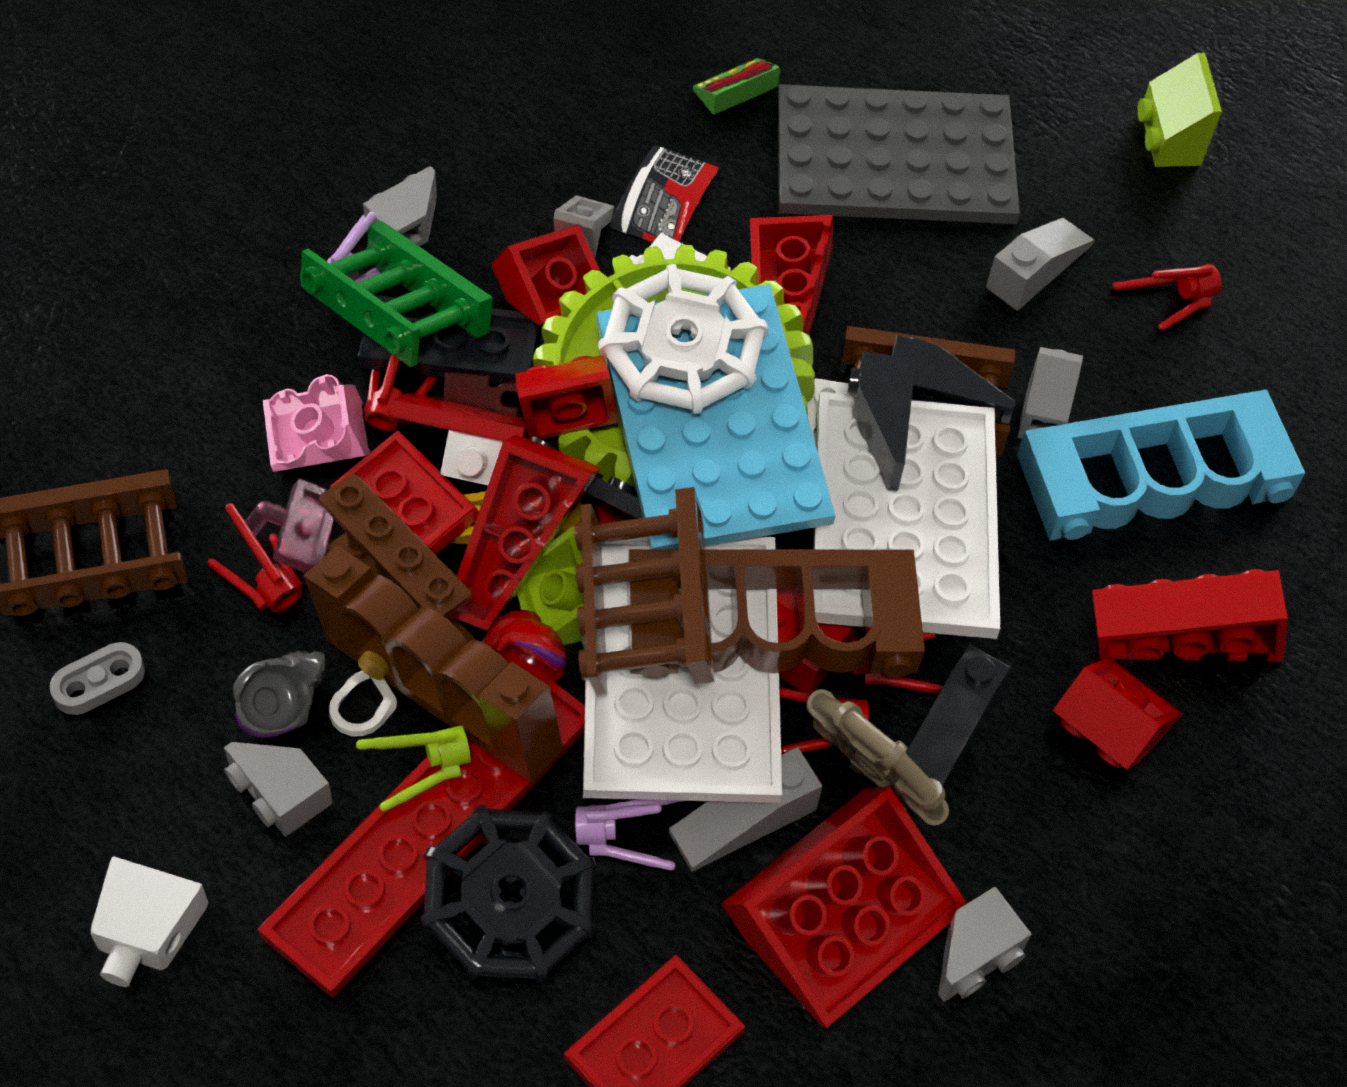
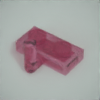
(303, 526)

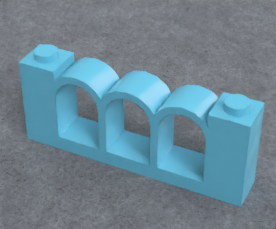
(1072, 506)

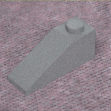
(1035, 261)
(727, 826)

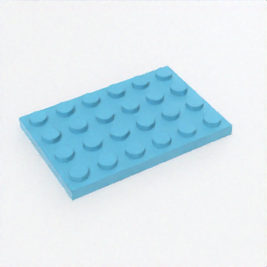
(742, 454)

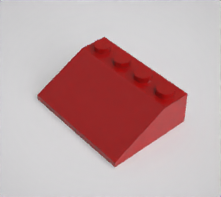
(846, 904)

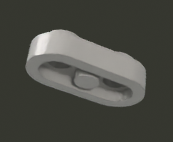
(96, 676)

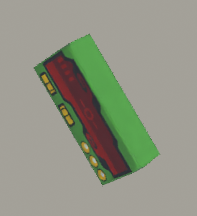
(738, 85)

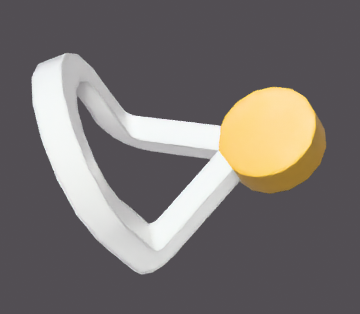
(372, 667)

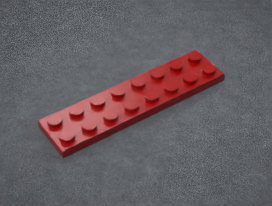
(380, 870)

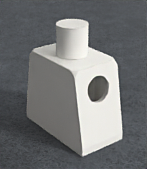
(470, 457)
(143, 918)

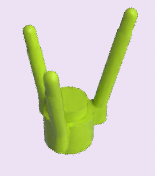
(443, 747)

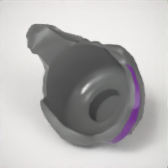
(277, 693)

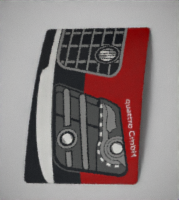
(662, 195)

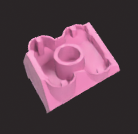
(315, 425)

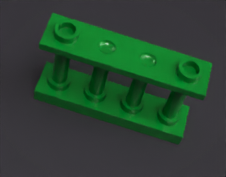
(402, 264)

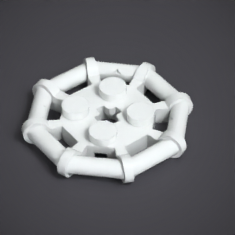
(688, 360)

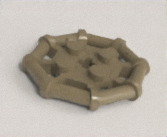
(877, 756)

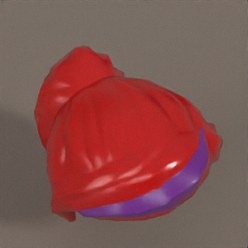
(525, 637)

